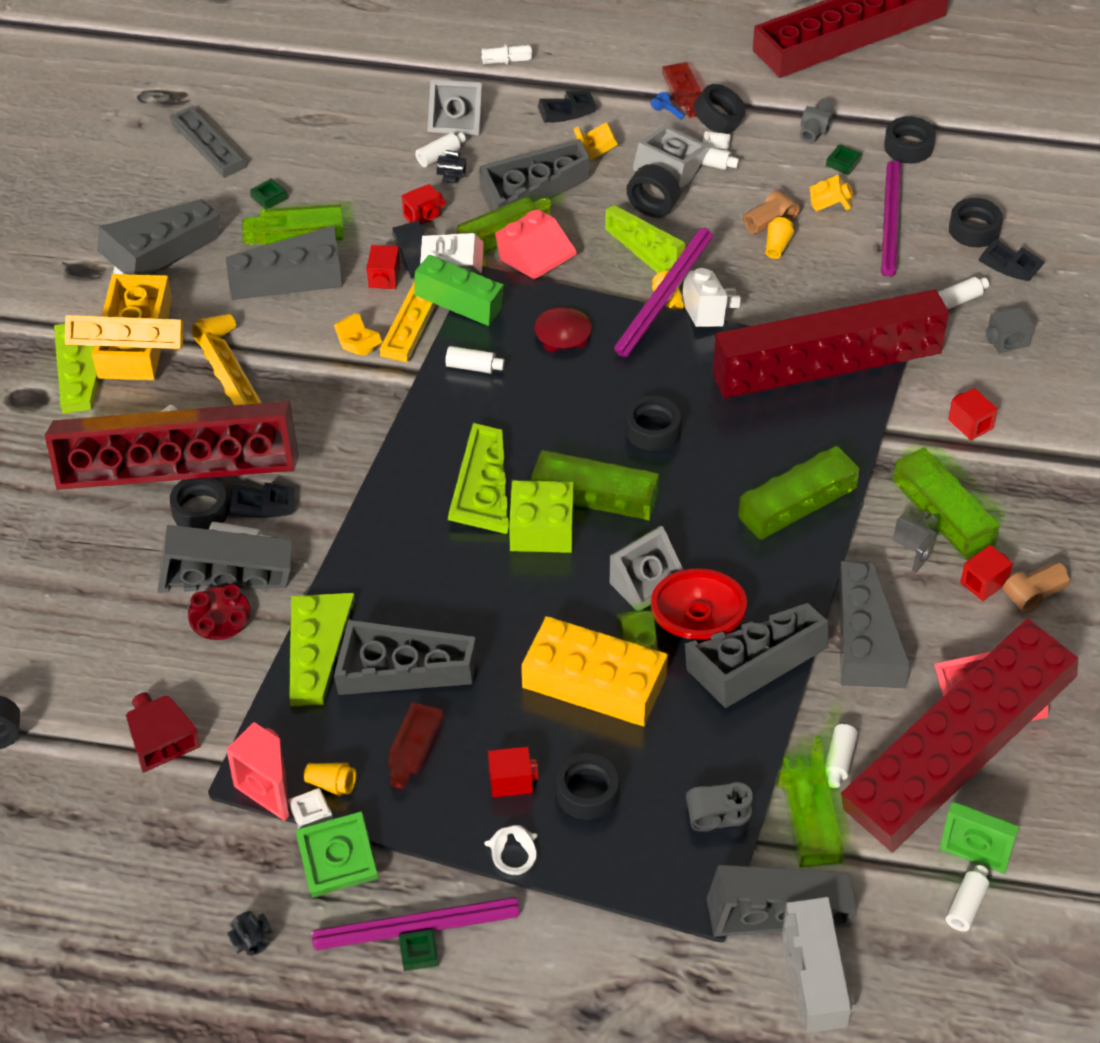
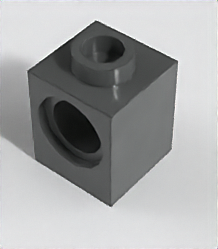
(1009, 330)

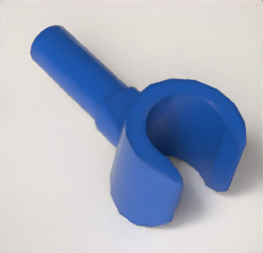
(664, 98)

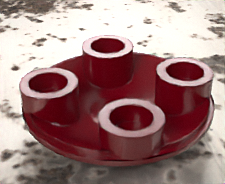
(562, 329)
(219, 612)

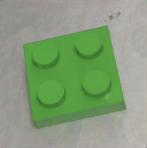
(979, 837)
(337, 854)

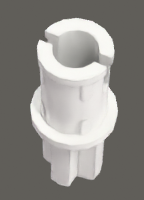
(506, 54)

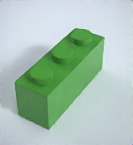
(458, 289)

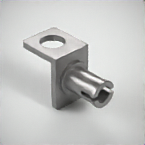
(917, 536)

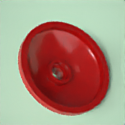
(698, 603)

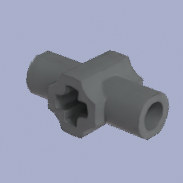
(816, 120)

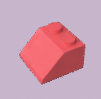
(534, 244)
(259, 768)

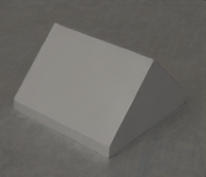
(455, 107)
(641, 566)

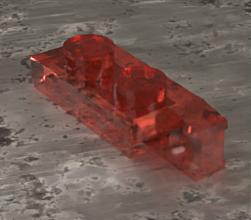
(682, 86)
(413, 742)

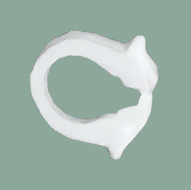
(498, 842)

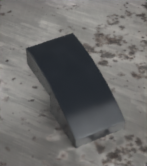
(573, 106)
(410, 242)
(1017, 265)
(269, 502)

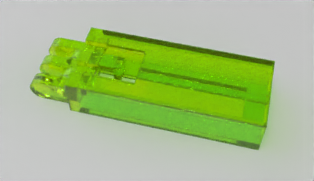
(491, 222)
(286, 223)
(815, 834)

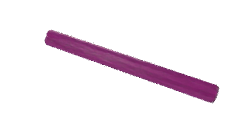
(891, 219)
(663, 292)
(434, 919)

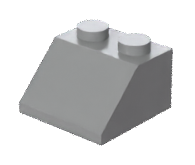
(673, 152)

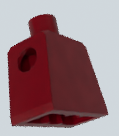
(160, 731)

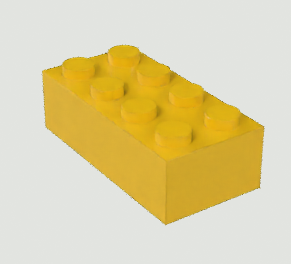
(133, 298)
(594, 671)

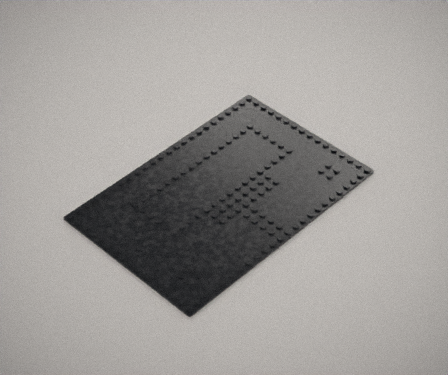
(463, 580)

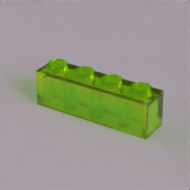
(601, 484)
(798, 492)
(940, 493)

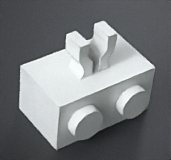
(458, 249)
(706, 298)

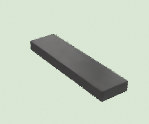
(208, 141)

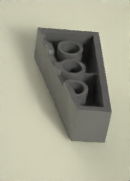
(534, 174)
(157, 238)
(222, 558)
(402, 659)

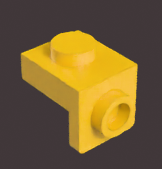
(597, 141)
(830, 192)
(355, 336)

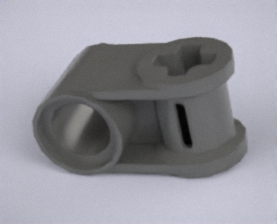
(717, 806)

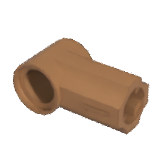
(775, 205)
(1031, 589)

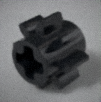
(451, 166)
(250, 933)

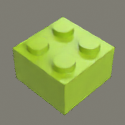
(541, 516)

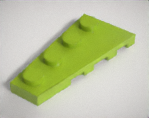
(646, 241)
(75, 374)
(480, 487)
(315, 643)

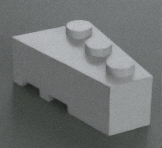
(816, 965)

